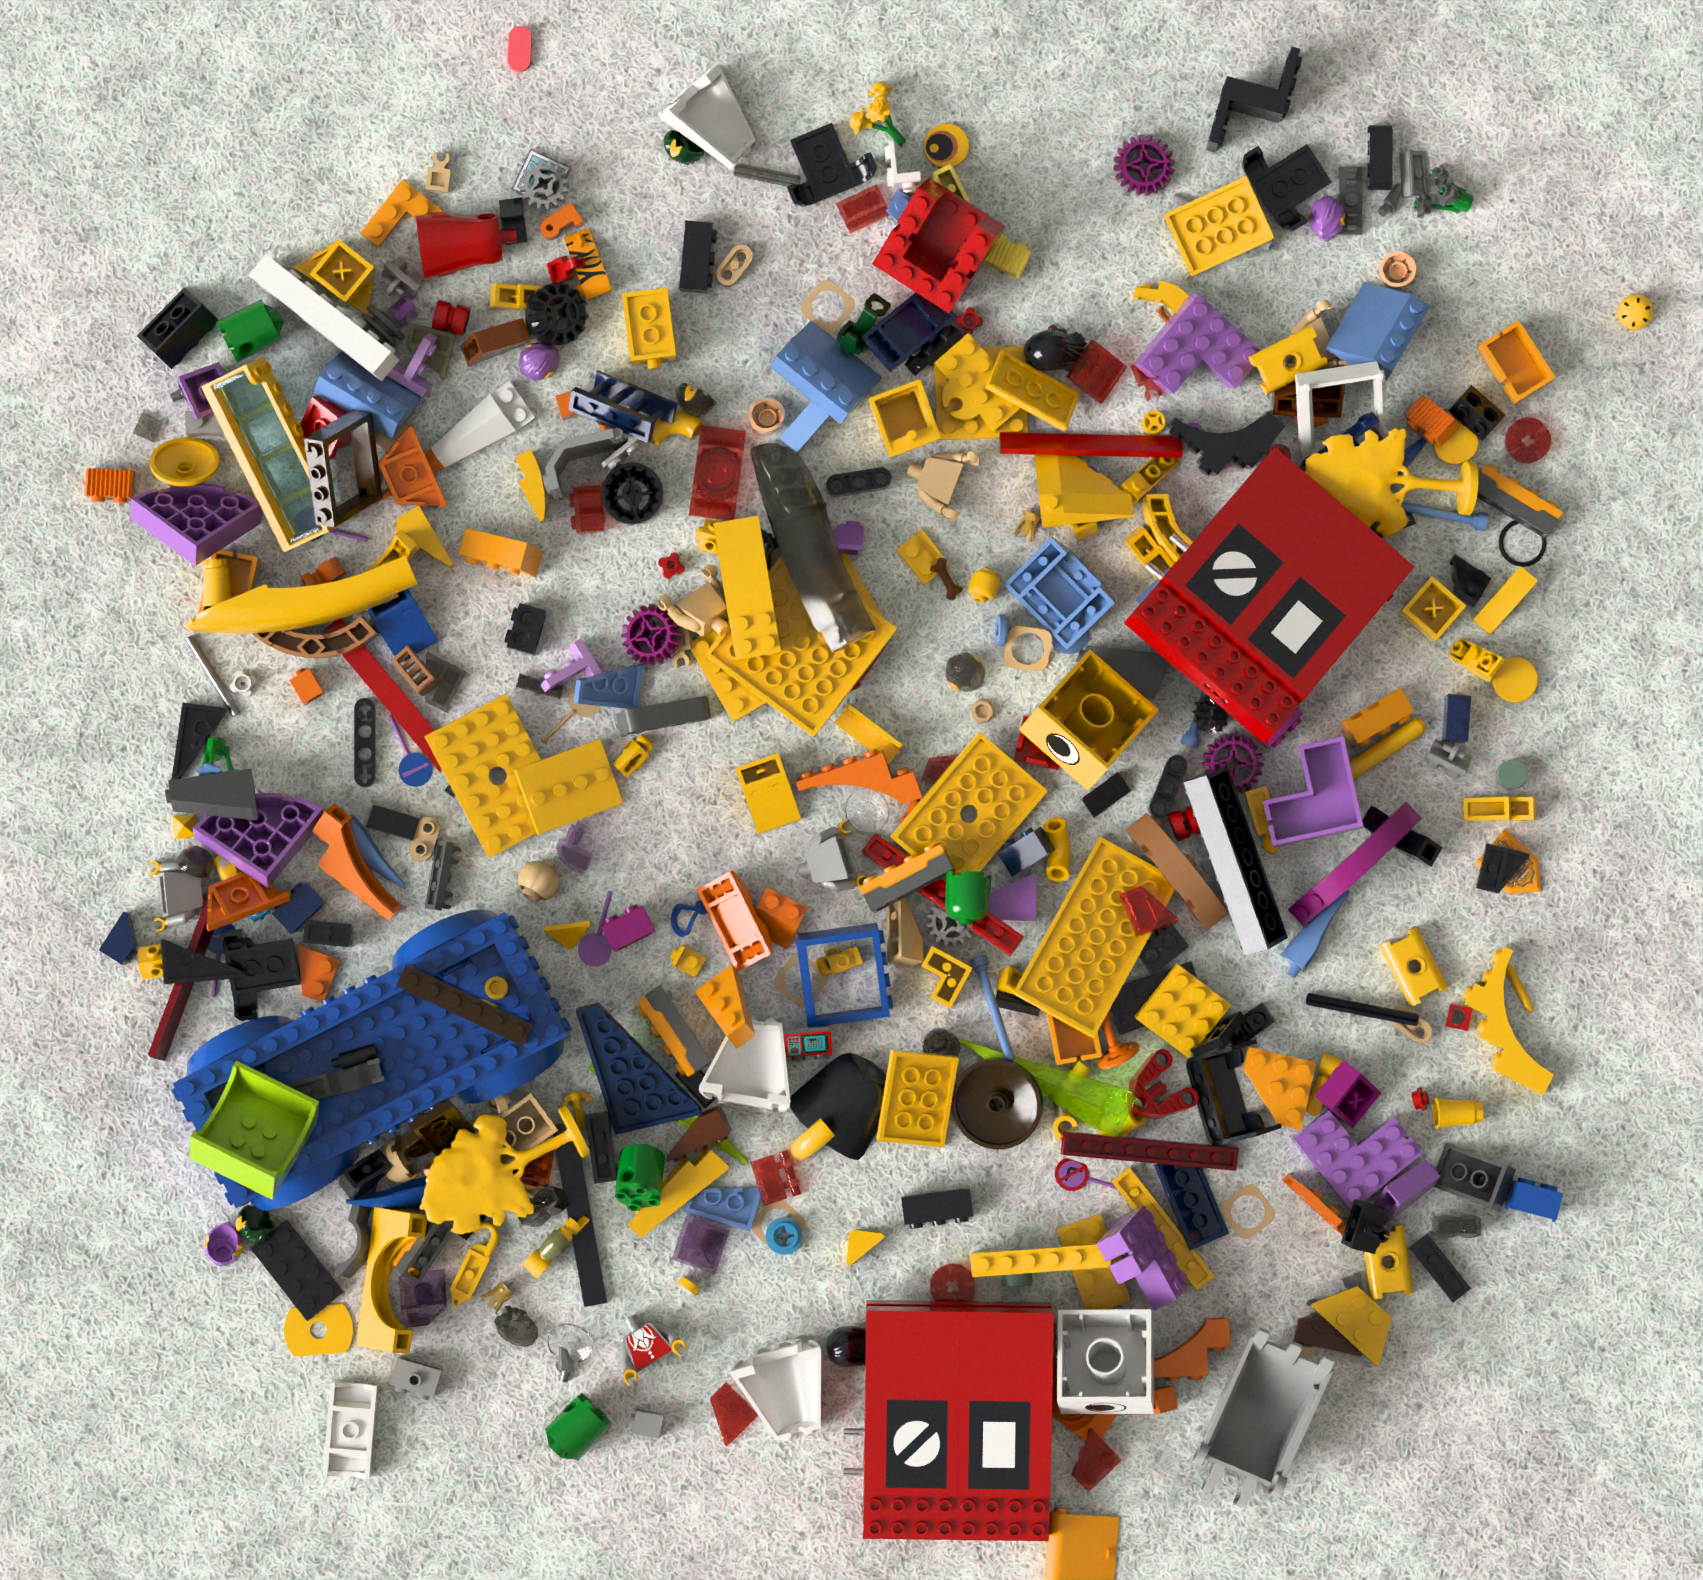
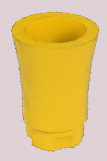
(216, 582)
(1456, 1112)

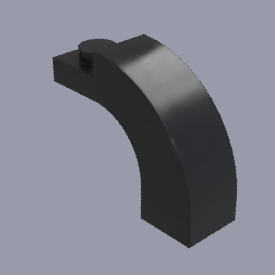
(1412, 844)

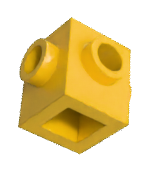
(706, 537)
(150, 961)

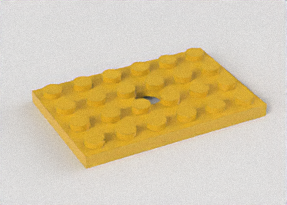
(468, 752)
(979, 778)

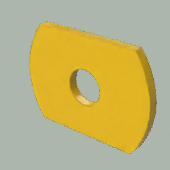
(336, 1340)

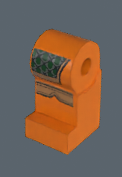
(559, 221)

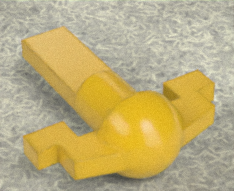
(575, 1097)

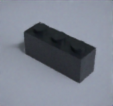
(697, 257)
(601, 1147)
(937, 1207)

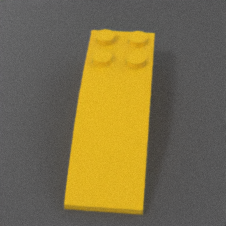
(747, 587)

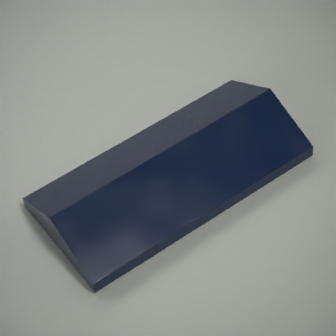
(1192, 1204)

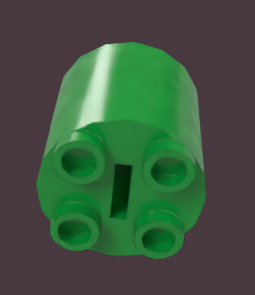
(251, 329)
(640, 1176)
(577, 1428)

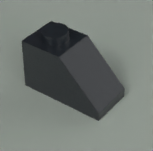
(364, 1174)

